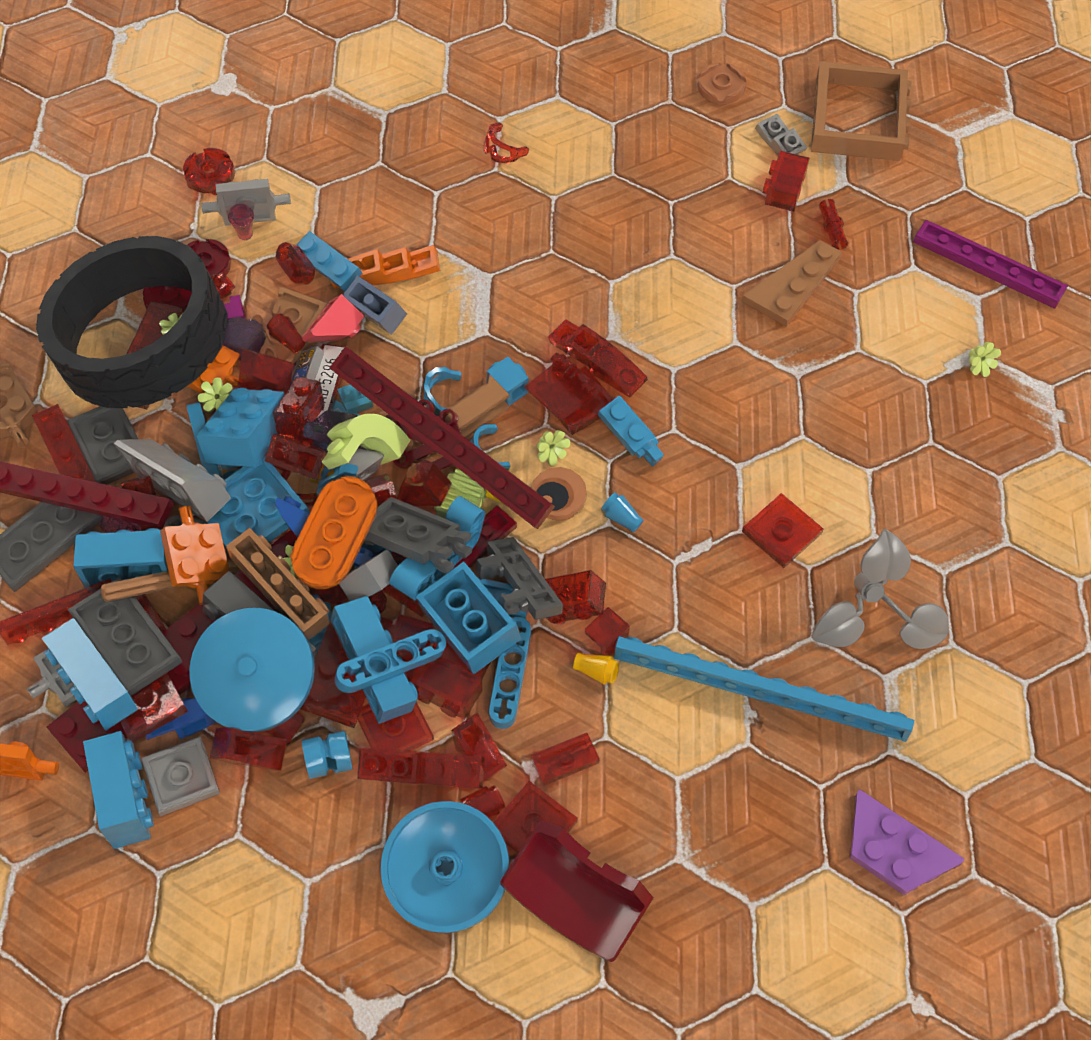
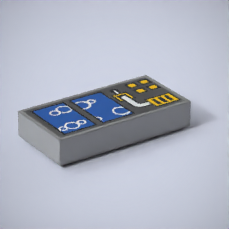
(308, 363)

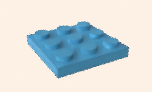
(252, 503)

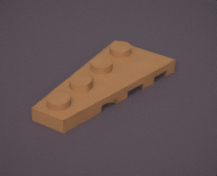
(793, 284)
(302, 311)

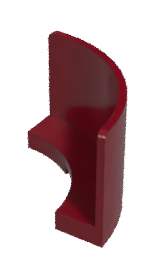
(575, 895)

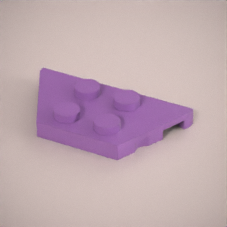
(896, 848)

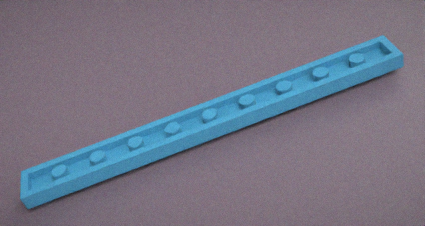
(768, 690)

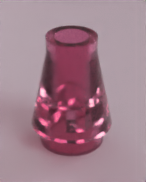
(242, 220)

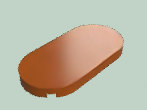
(334, 532)

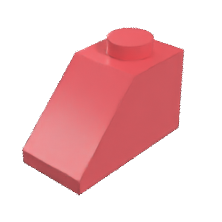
(335, 322)

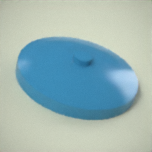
(252, 669)
(444, 867)

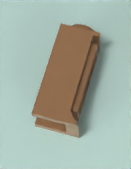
(480, 407)

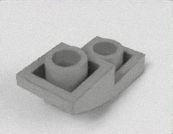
(779, 137)

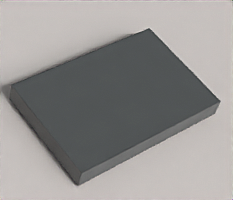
(96, 434)

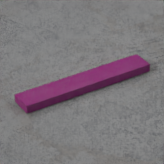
(990, 264)

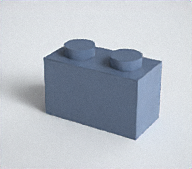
(375, 305)

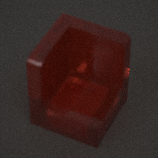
(606, 631)

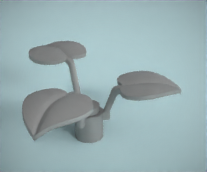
(882, 561)

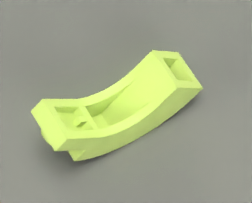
(369, 431)

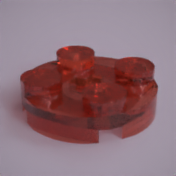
(206, 182)

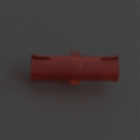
(833, 224)

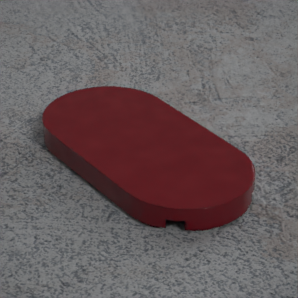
(214, 261)

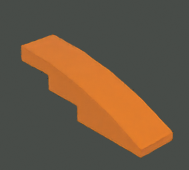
(396, 265)

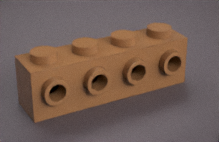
(277, 583)

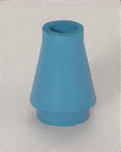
(621, 512)

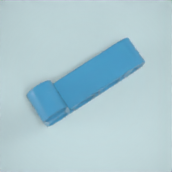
(415, 577)

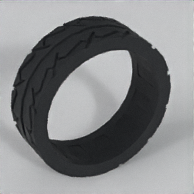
(108, 275)

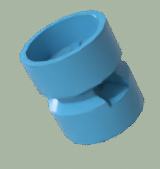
(327, 755)

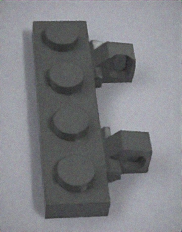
(530, 588)

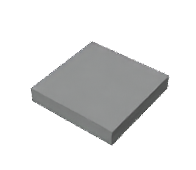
(180, 776)

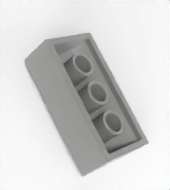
(176, 476)

